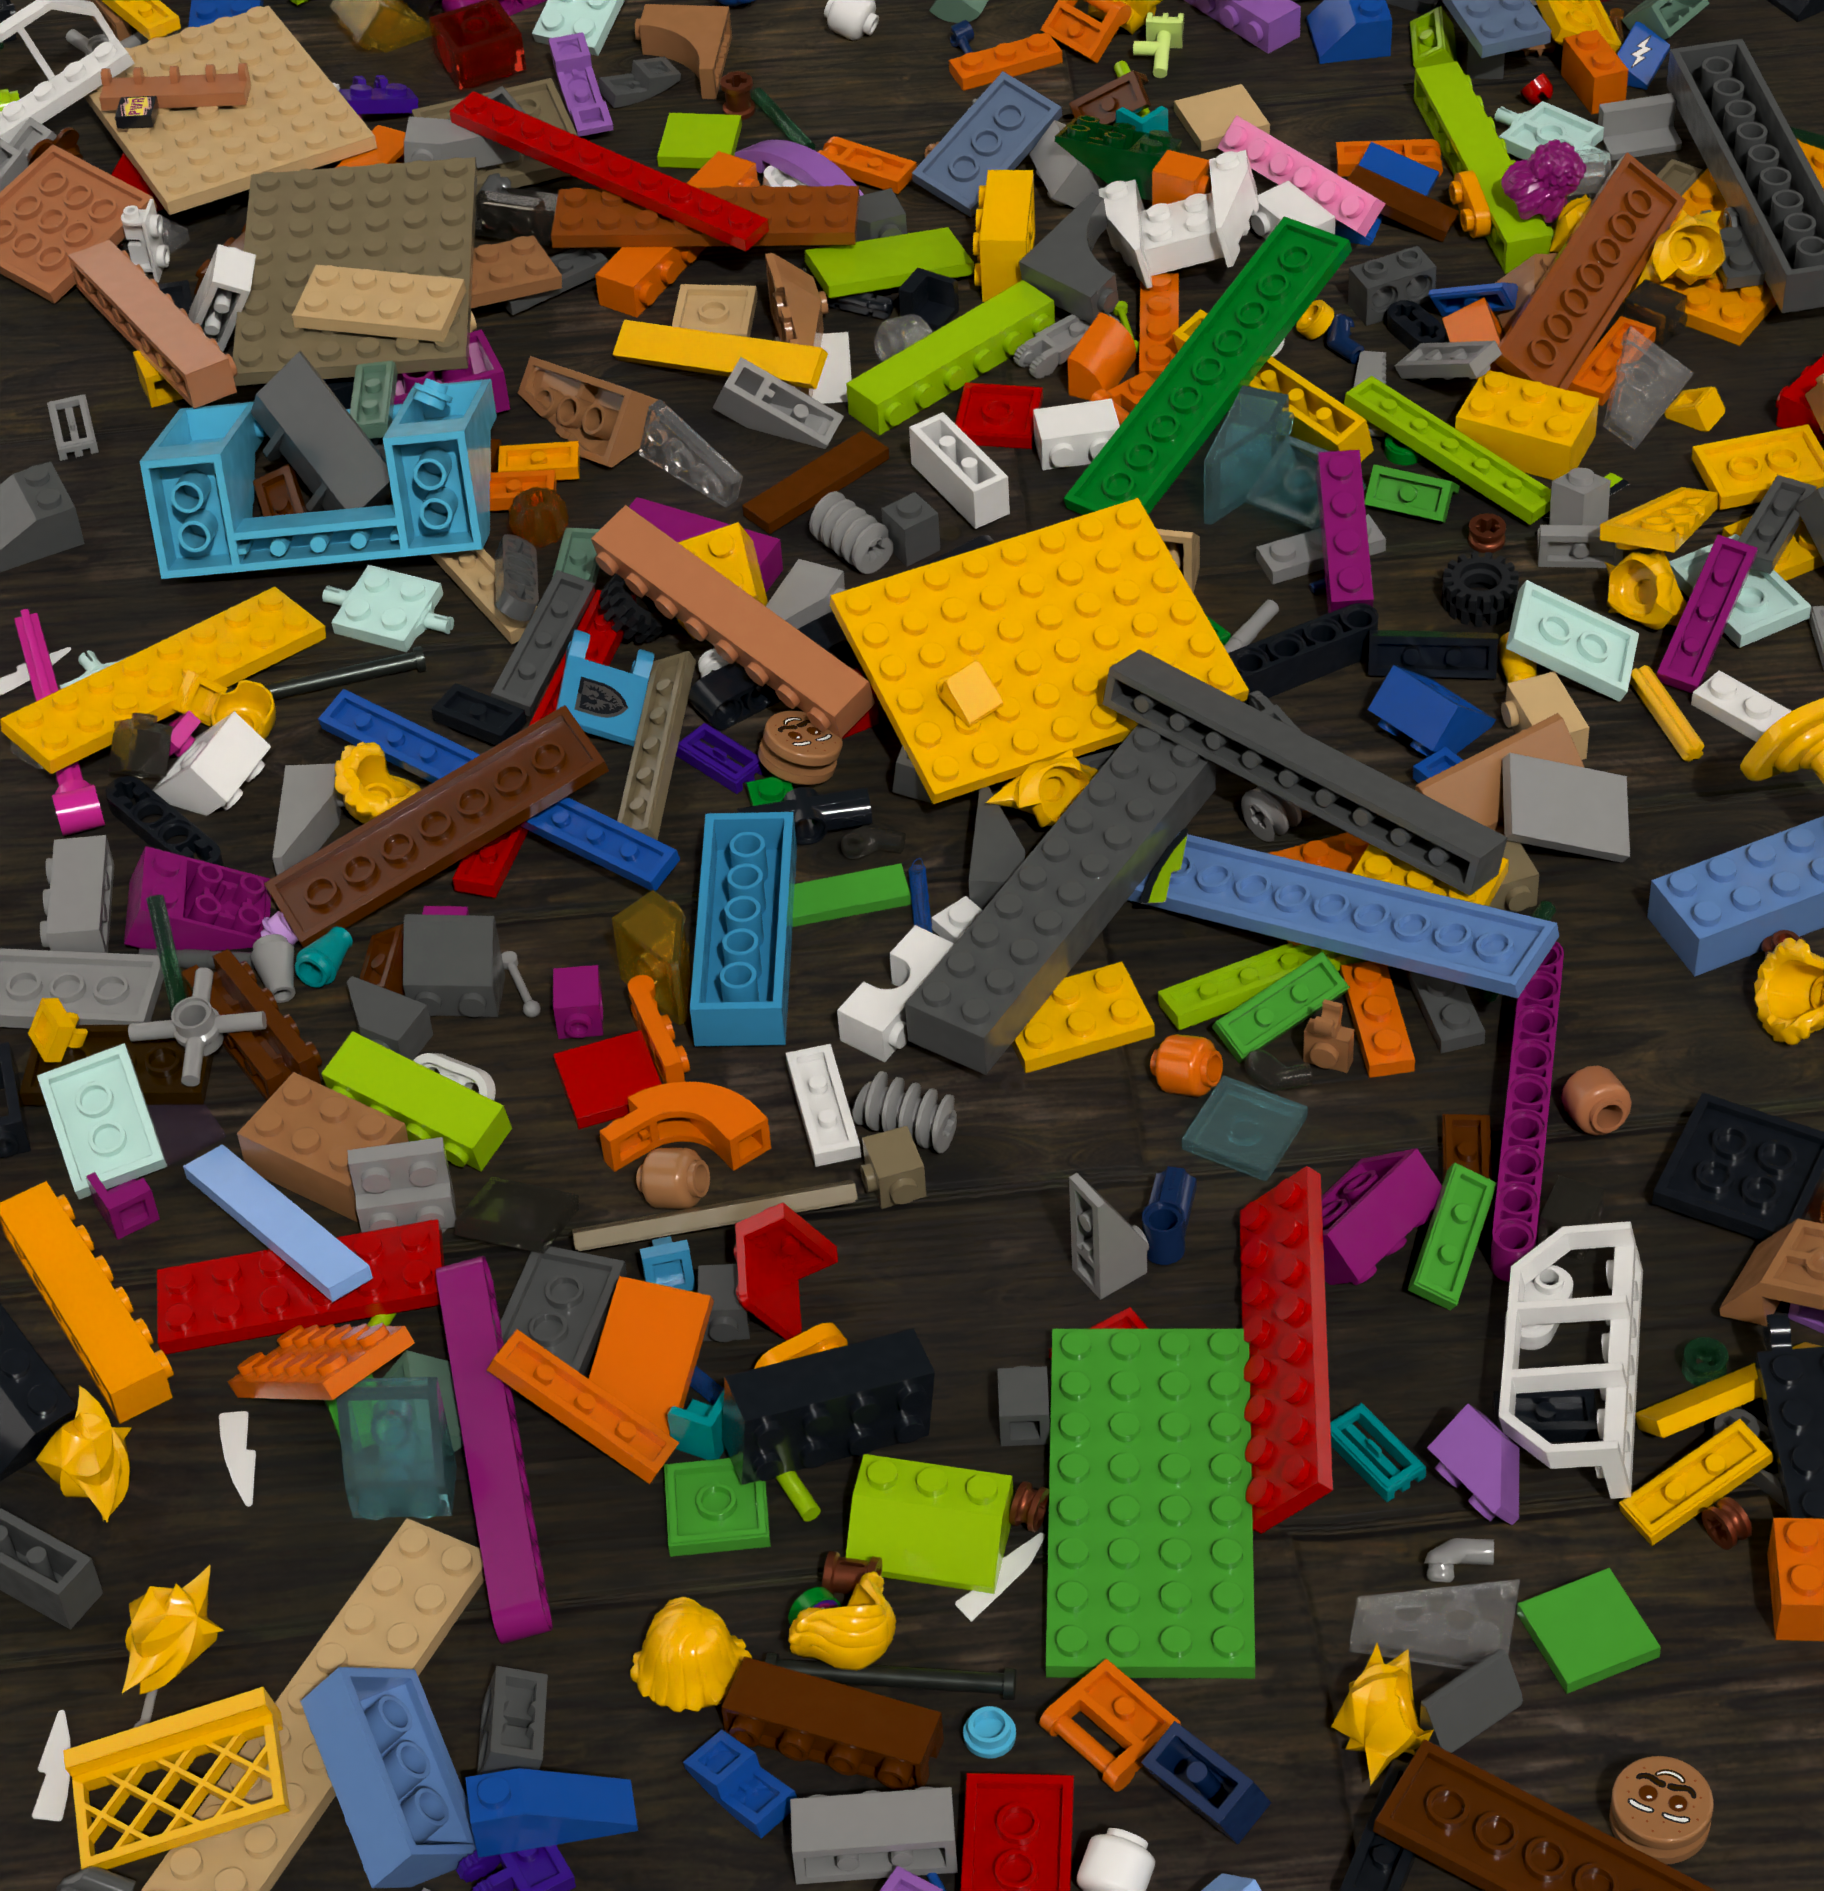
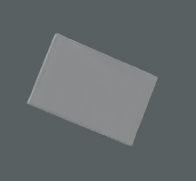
(1565, 807)

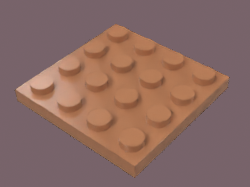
(57, 211)

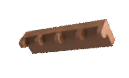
(178, 89)

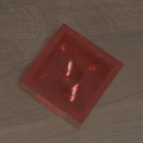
(477, 43)

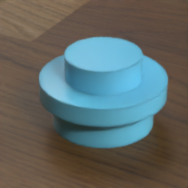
(432, 394)
(989, 1732)

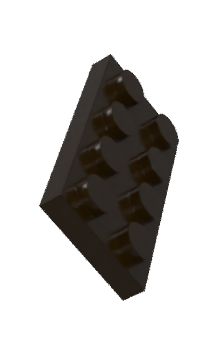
(155, 1062)

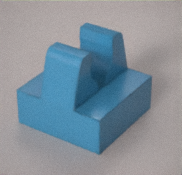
(668, 1264)

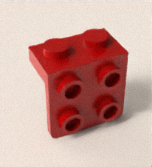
(771, 1257)

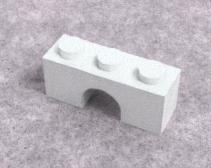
(876, 1017)

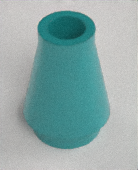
(321, 960)

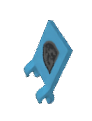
(602, 697)

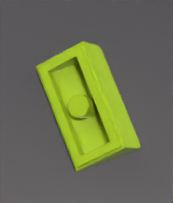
(1432, 39)

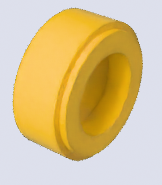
(1315, 320)

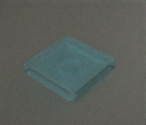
(1244, 1128)

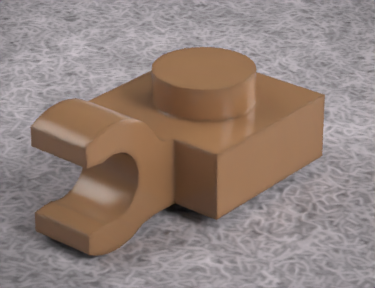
(1327, 1041)

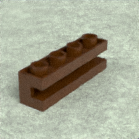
(264, 1054)
(832, 1724)

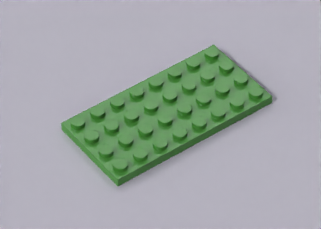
(1150, 1504)

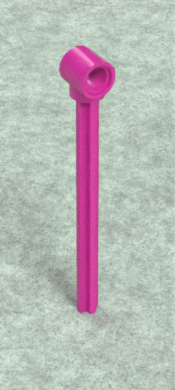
(74, 798)

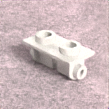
(148, 228)

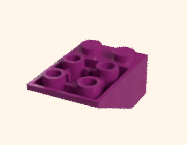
(204, 901)

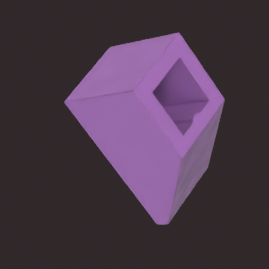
(1483, 1460)

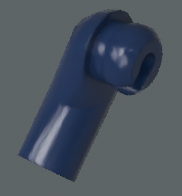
(1338, 338)

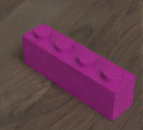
(685, 525)
(1343, 529)

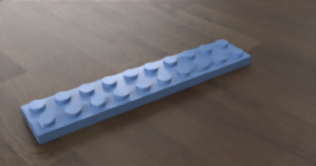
(1358, 916)

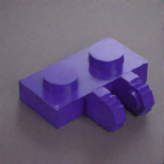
(381, 99)
(524, 1870)

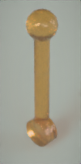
(1616, 15)

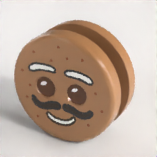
(798, 750)
(1661, 1808)

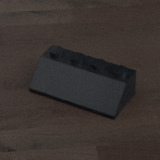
(30, 1400)

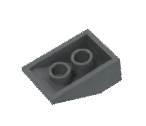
(36, 517)

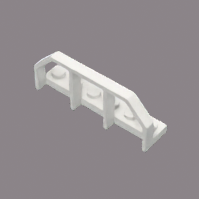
(69, 85)
(1619, 1348)

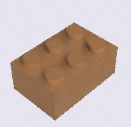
(305, 1137)

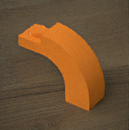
(687, 1114)

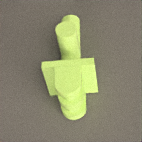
(1161, 35)

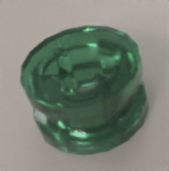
(1707, 1350)

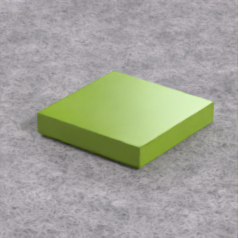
(695, 138)

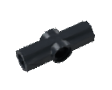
(820, 813)

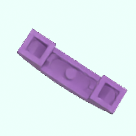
(578, 85)
(797, 162)

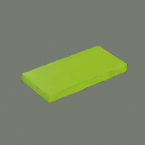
(887, 261)

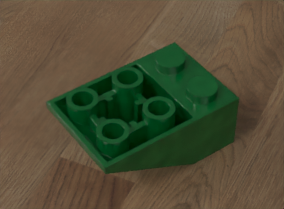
(1117, 150)

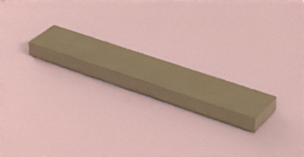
(656, 744)
(711, 1215)

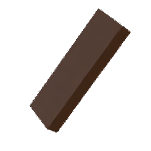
(1406, 204)
(1468, 1143)

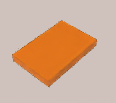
(651, 1346)

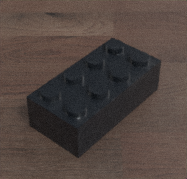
(827, 1406)

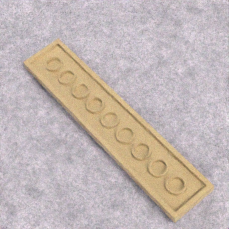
(388, 1622)

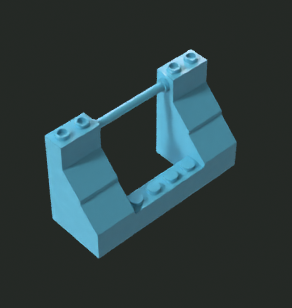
(203, 491)

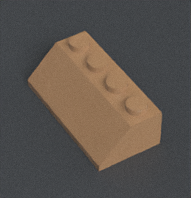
(1477, 783)

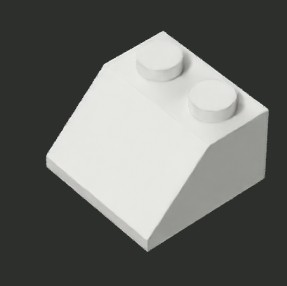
(214, 767)

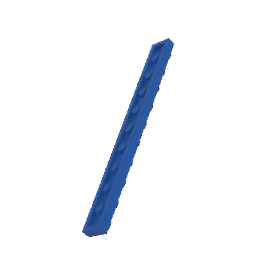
(563, 823)

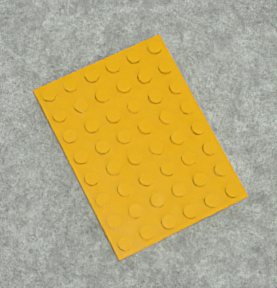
(1045, 626)

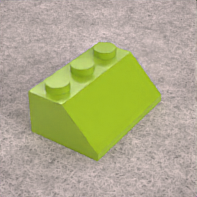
(931, 1522)

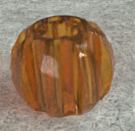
(538, 516)

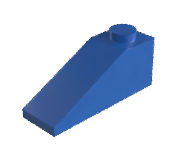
(545, 1808)

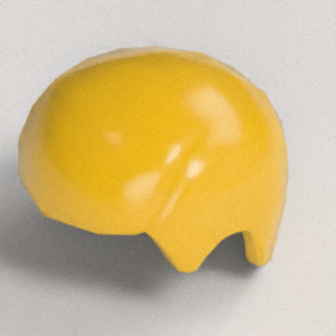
(251, 702)

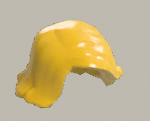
(367, 782)
(1791, 992)
(847, 1635)
(687, 1657)

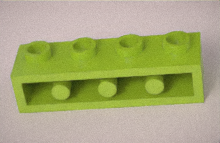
(421, 1099)

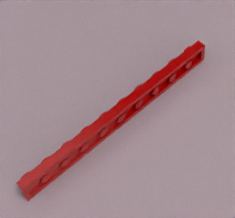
(610, 171)
(488, 866)

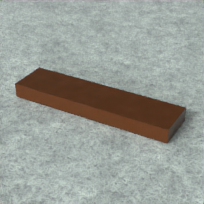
(814, 481)

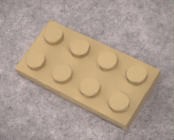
(379, 303)

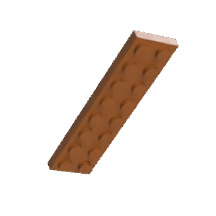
(793, 213)
(1590, 276)

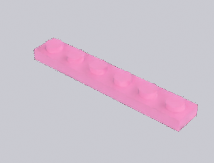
(1282, 164)

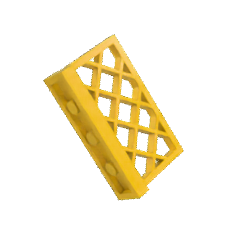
(173, 1746)

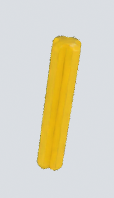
(1667, 713)

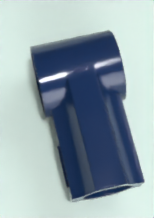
(1168, 1215)

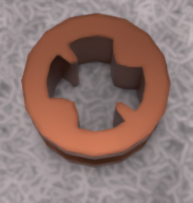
(1487, 533)
(1029, 1506)
(1727, 1523)

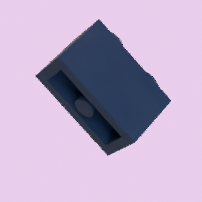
(1206, 1782)

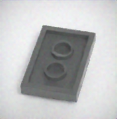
(563, 1302)

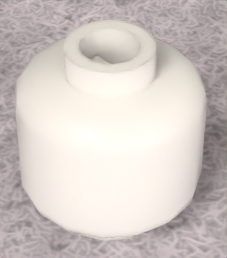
(851, 17)
(1116, 1863)

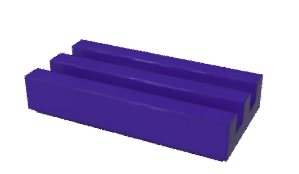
(714, 760)

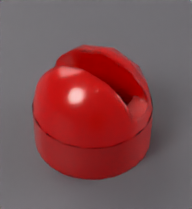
(1537, 87)

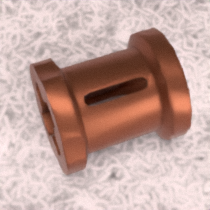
(737, 94)
(844, 1573)

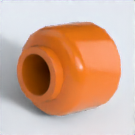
(1186, 1065)

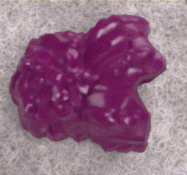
(1544, 180)

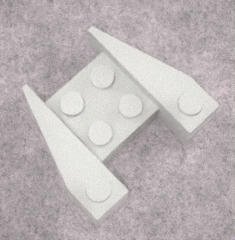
(1186, 230)

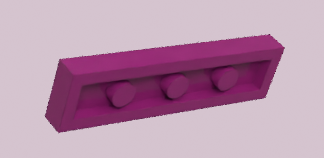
(1706, 614)

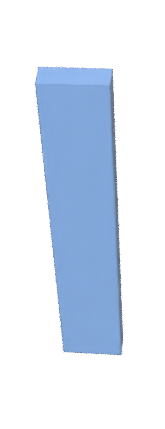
(278, 1223)

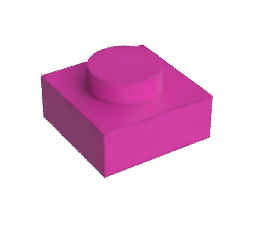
(181, 733)

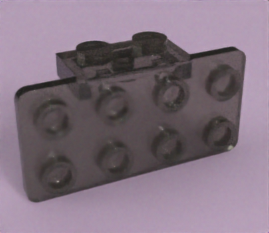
(516, 215)

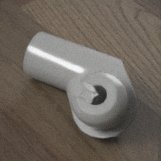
(1458, 1551)

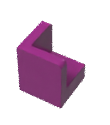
(124, 1206)

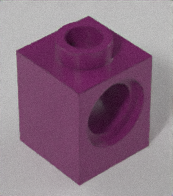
(578, 1002)

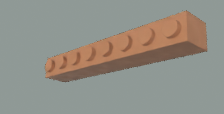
(154, 324)
(733, 622)

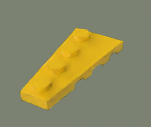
(1661, 522)

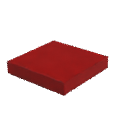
(999, 414)
(603, 1076)

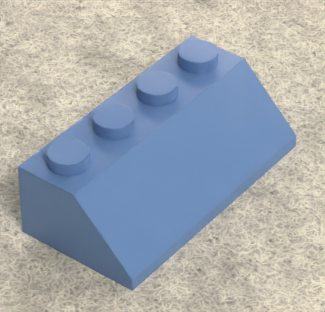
(390, 1774)

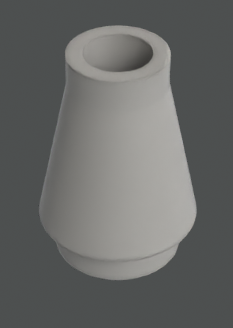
(275, 965)

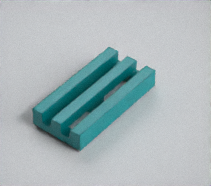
(1390, 1477)

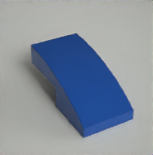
(739, 1784)

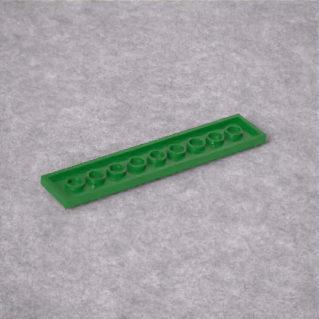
(1211, 368)

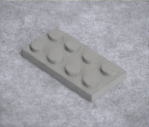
(91, 984)

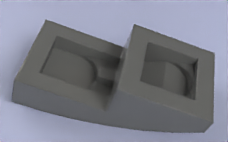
(646, 80)

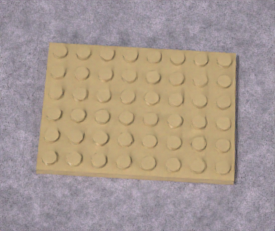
(209, 153)

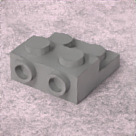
(402, 1184)

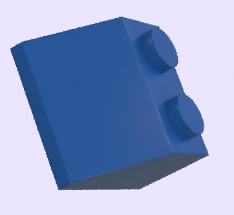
(1350, 30)
(1427, 713)

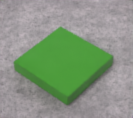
(713, 1509)
(1588, 1630)

